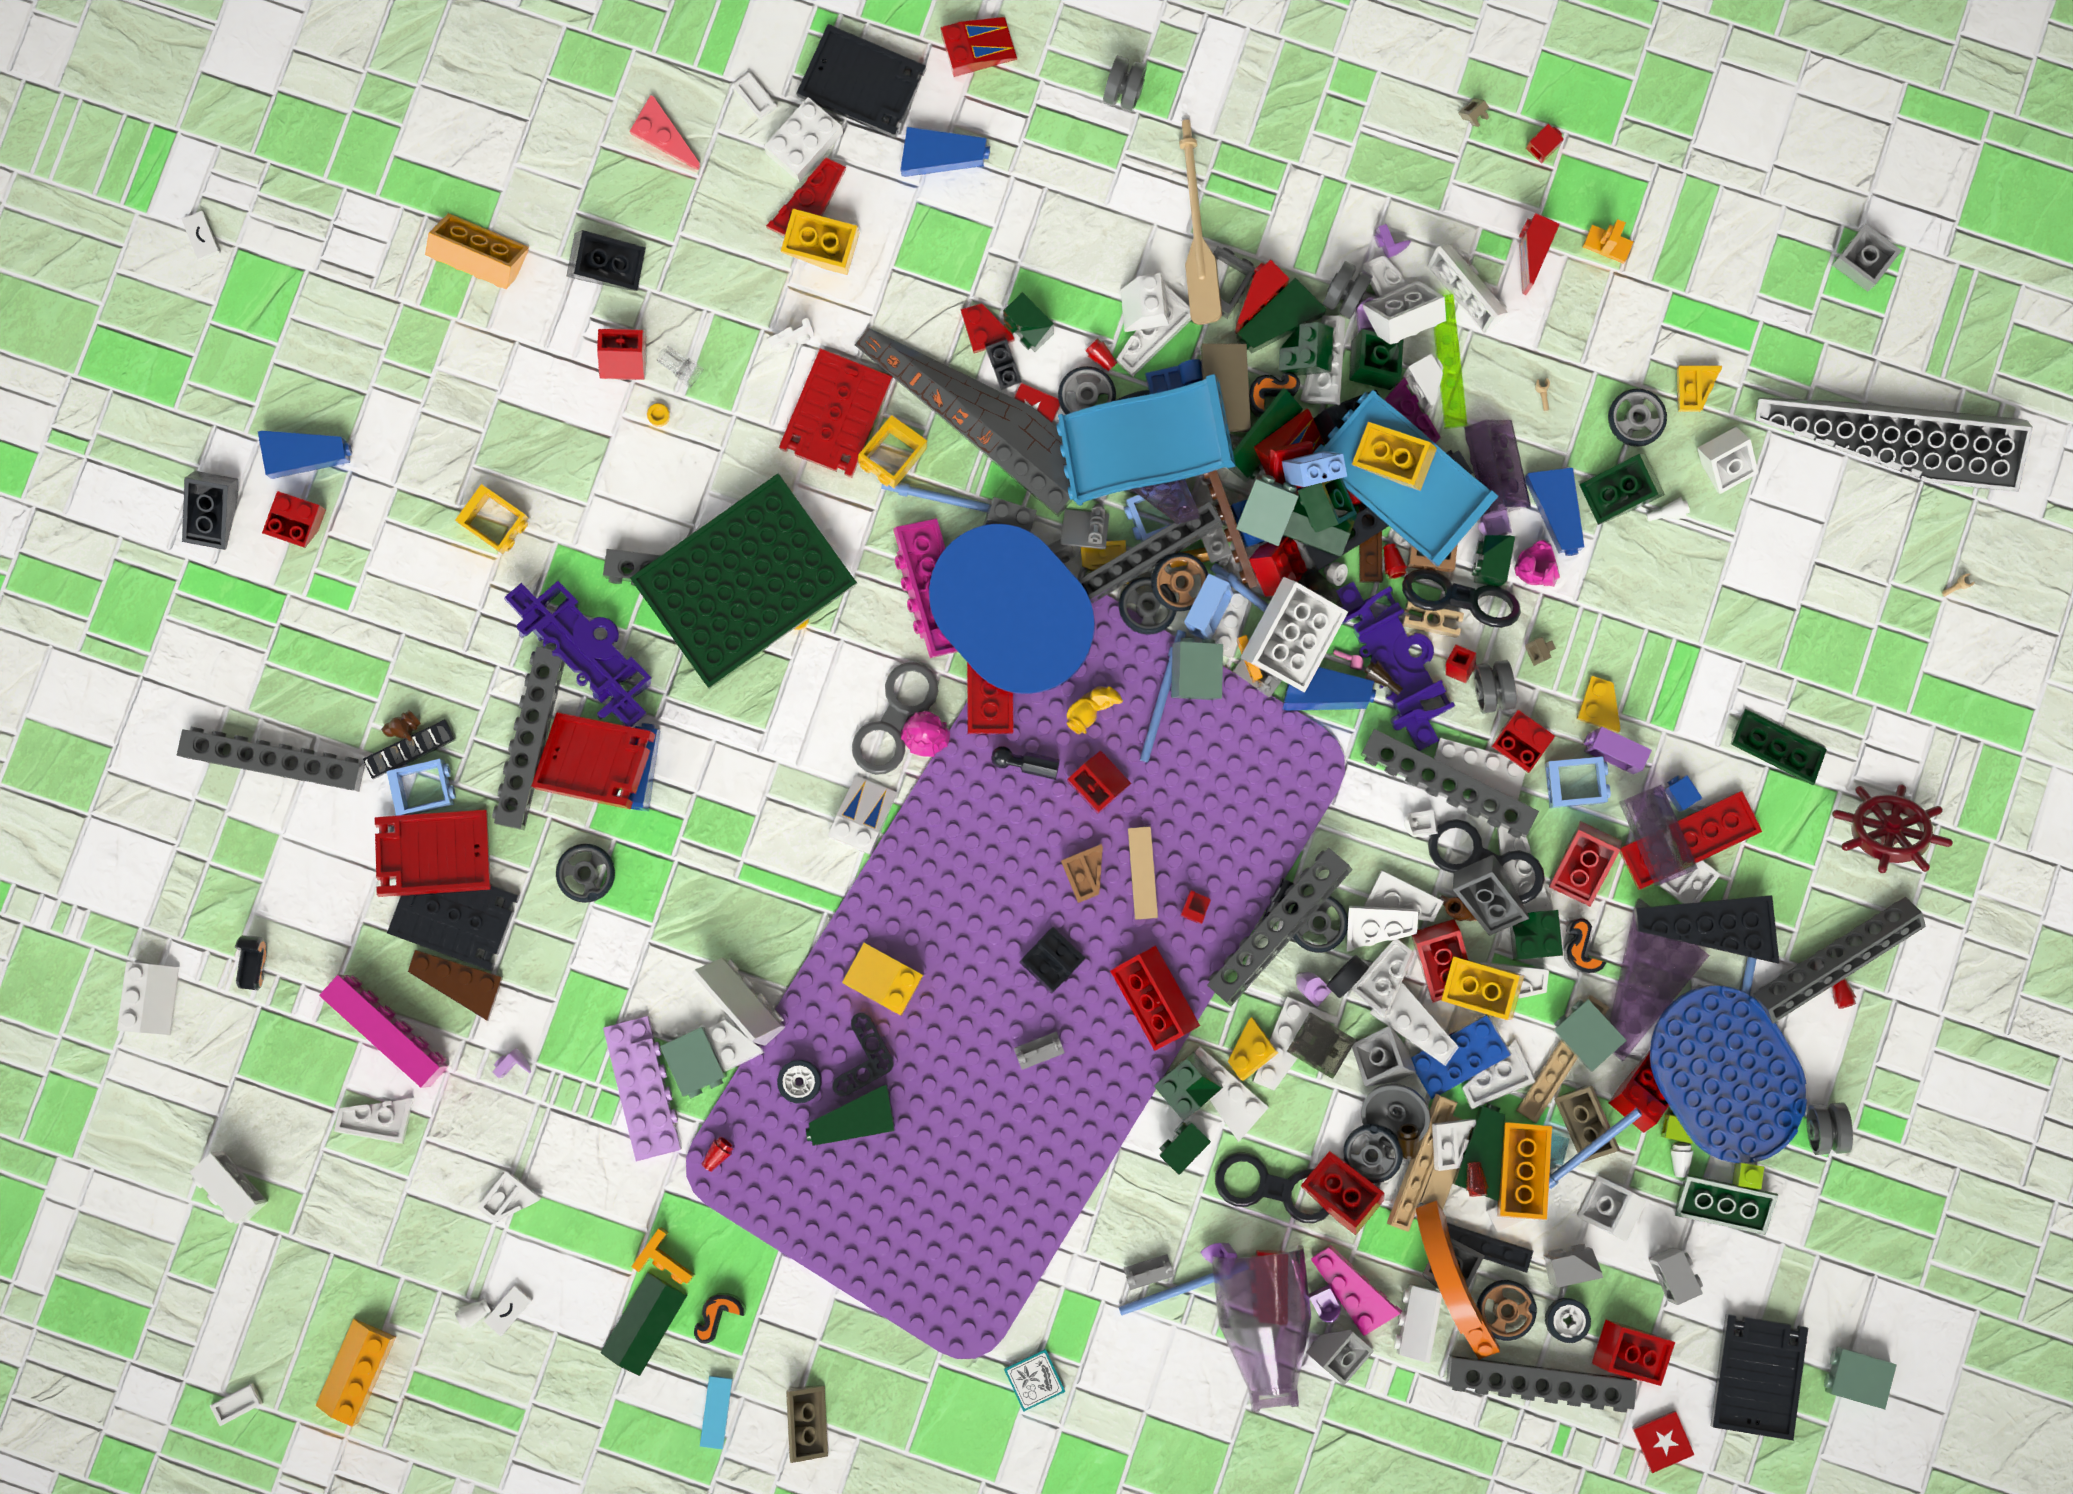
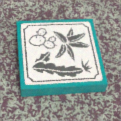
(1034, 1380)

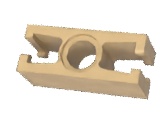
(1423, 625)

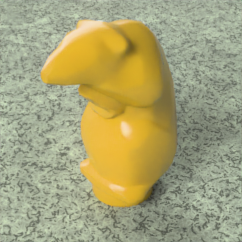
(1084, 711)

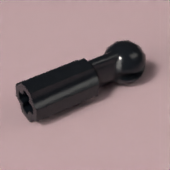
(1029, 762)

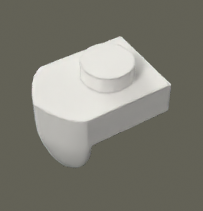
(1421, 823)

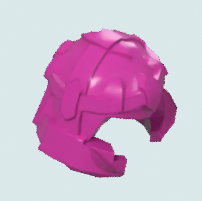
(1538, 565)
(925, 734)

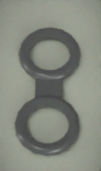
(894, 718)

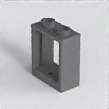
(1243, 266)

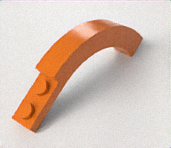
(1451, 1282)

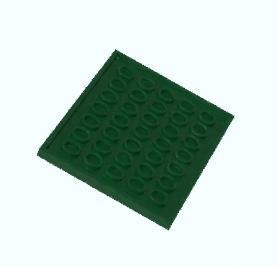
(743, 581)

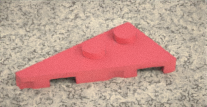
(657, 130)

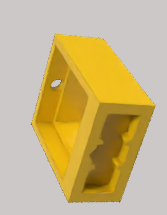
(904, 434)
(475, 505)

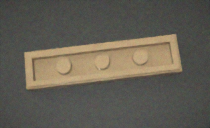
(1142, 873)
(1440, 1183)

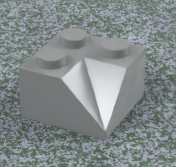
(1866, 257)
(1572, 1266)
(1676, 1275)

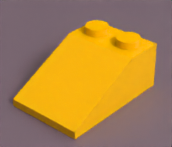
(821, 241)
(1394, 455)
(882, 979)
(1483, 988)

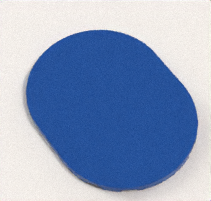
(1012, 609)
(1728, 1074)

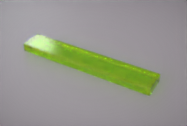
(1449, 355)

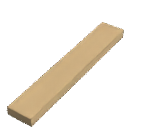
(1551, 1076)
(1419, 1168)

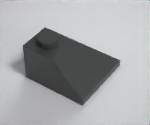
(1468, 1261)

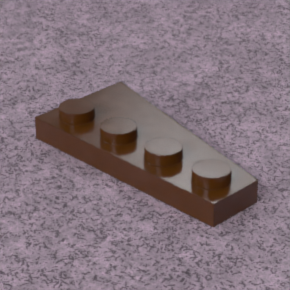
(461, 983)

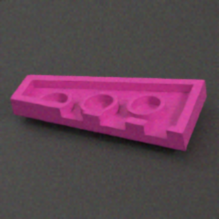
(1359, 1298)

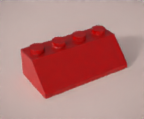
(1155, 998)

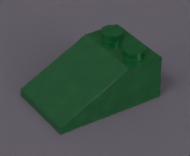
(1622, 489)

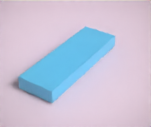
(716, 1412)

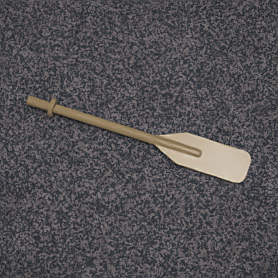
(1200, 263)

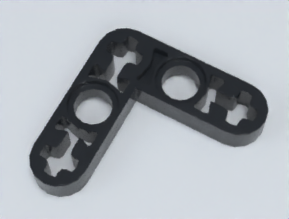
(871, 1064)

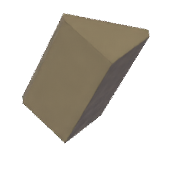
(1585, 1120)
(807, 1423)

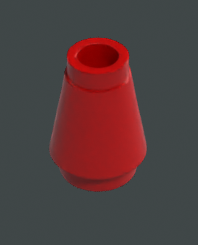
(1101, 355)
(1393, 562)
(1843, 994)
(717, 1153)

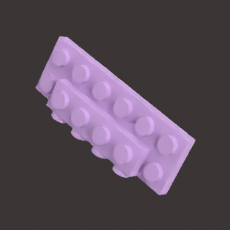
(643, 1088)

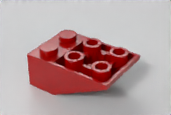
(1640, 1092)

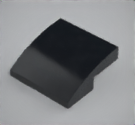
(1052, 960)

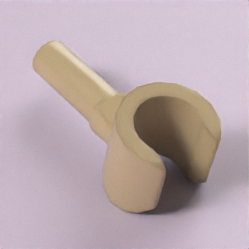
(1543, 392)
(1960, 584)

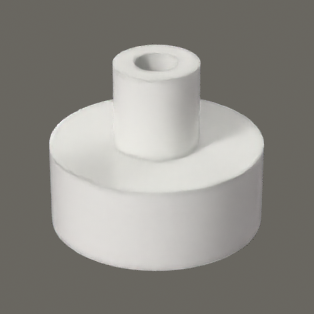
(1336, 573)

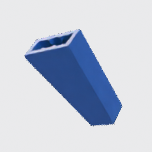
(941, 152)
(300, 453)
(1558, 505)
(1331, 692)
(642, 798)

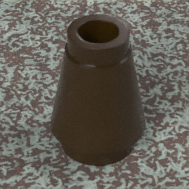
(1408, 1138)

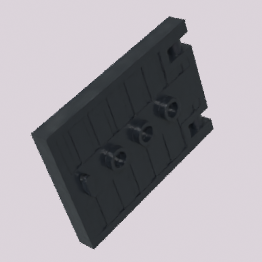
(861, 80)
(456, 923)
(1759, 1377)

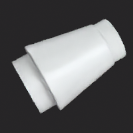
(1681, 1158)
(472, 1313)

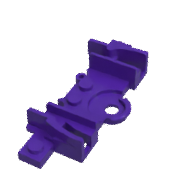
(1389, 643)
(583, 653)

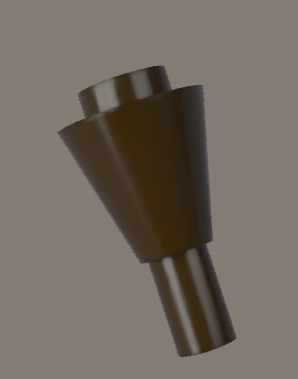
(1378, 674)

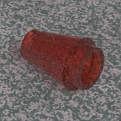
(1476, 1181)

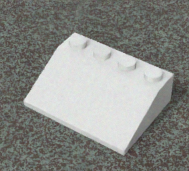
(1467, 287)
(1294, 634)
(740, 1001)

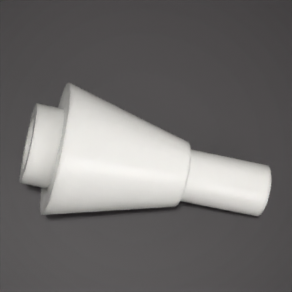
(1674, 510)

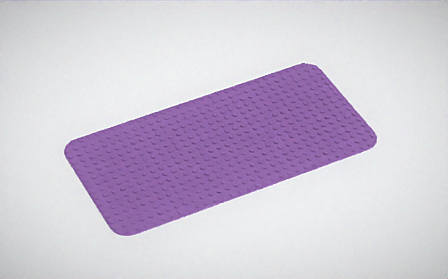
(990, 1159)

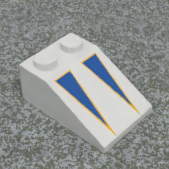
(862, 815)

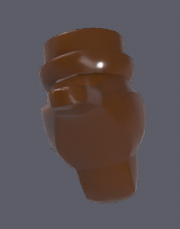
(401, 726)
(1456, 909)

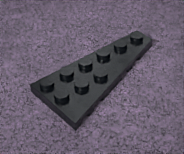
(1726, 925)

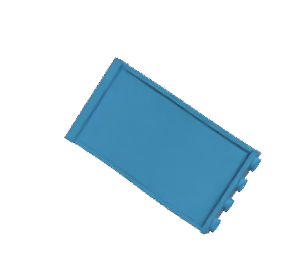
(1145, 440)
(1428, 518)

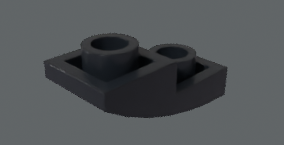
(1003, 363)

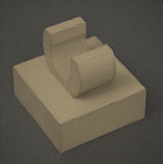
(1473, 110)
(1539, 650)

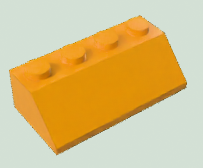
(476, 250)
(1525, 1171)
(355, 1372)

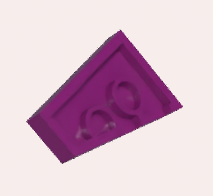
(1406, 404)

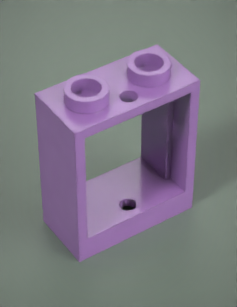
(1617, 750)

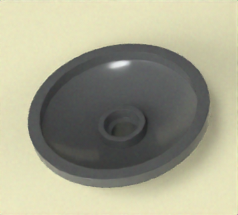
(1381, 1104)

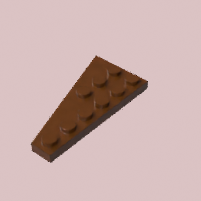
(1232, 534)

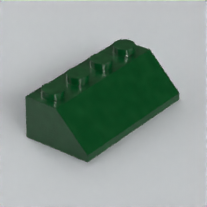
(1275, 416)

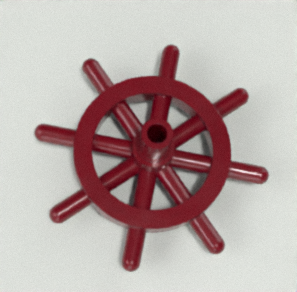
(1892, 828)

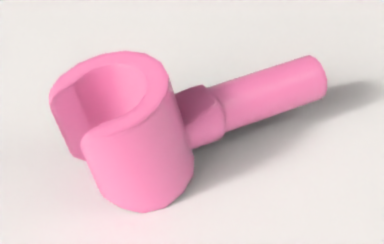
(1356, 660)

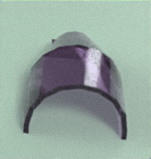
(1265, 1321)

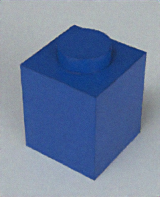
(1682, 792)

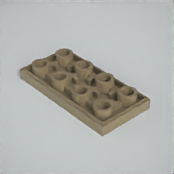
(1231, 369)

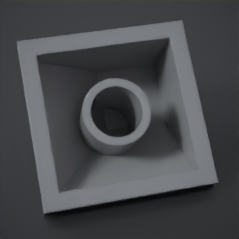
(1383, 1058)
(1340, 1354)

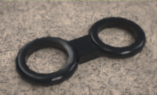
(1461, 597)
(1480, 853)
(1269, 1187)

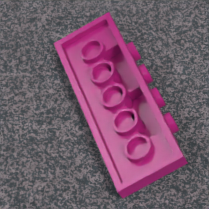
(918, 552)

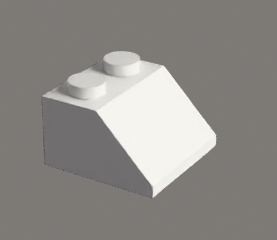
(1144, 303)
(1424, 381)
(1728, 459)
(1612, 1208)

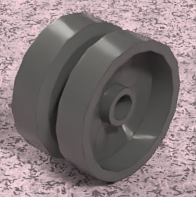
(1122, 83)
(1346, 289)
(1495, 686)
(1829, 1128)

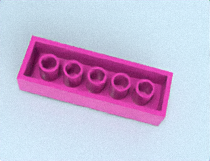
(384, 1030)

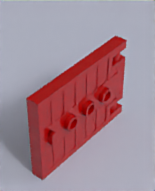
(836, 412)
(593, 760)
(432, 853)

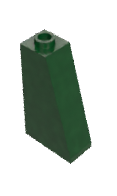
(1281, 317)
(859, 1118)
(1485, 1147)

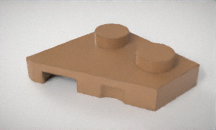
(1084, 872)

